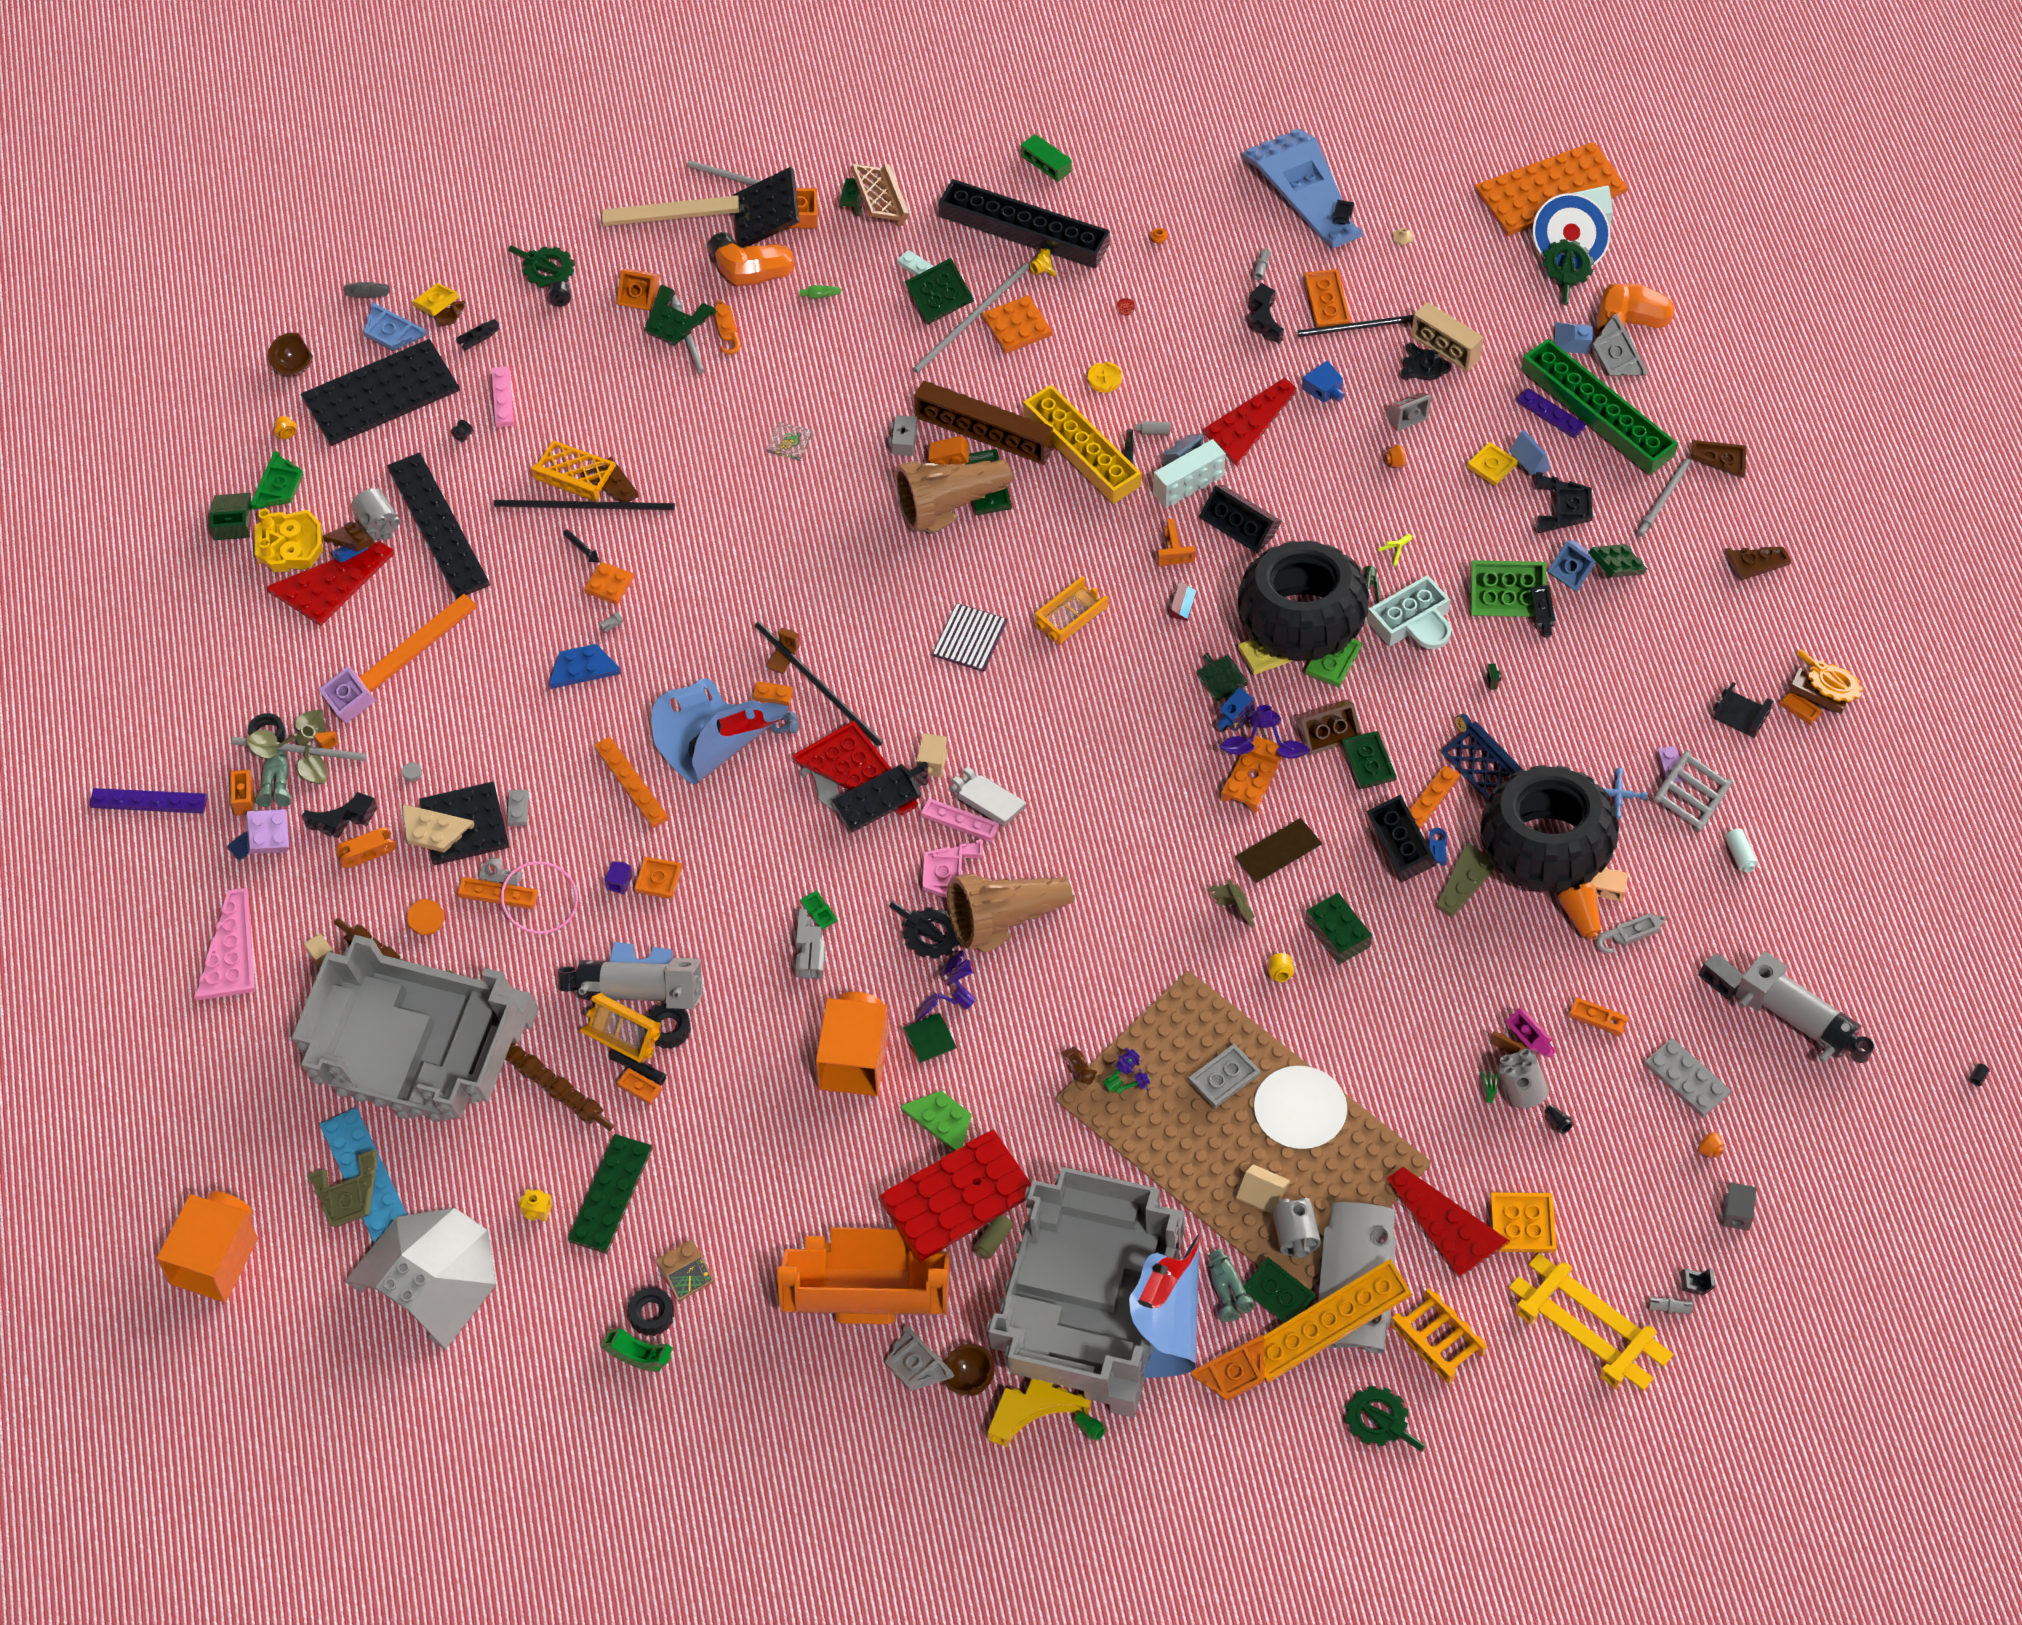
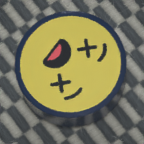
(1462, 722)

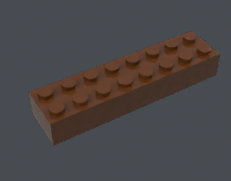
(983, 422)

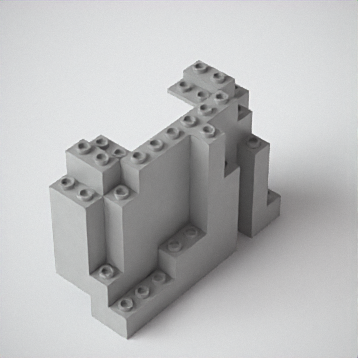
(408, 1032)
(1073, 1284)

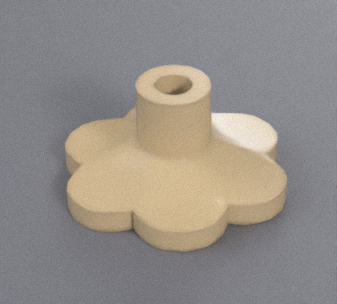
(1403, 236)

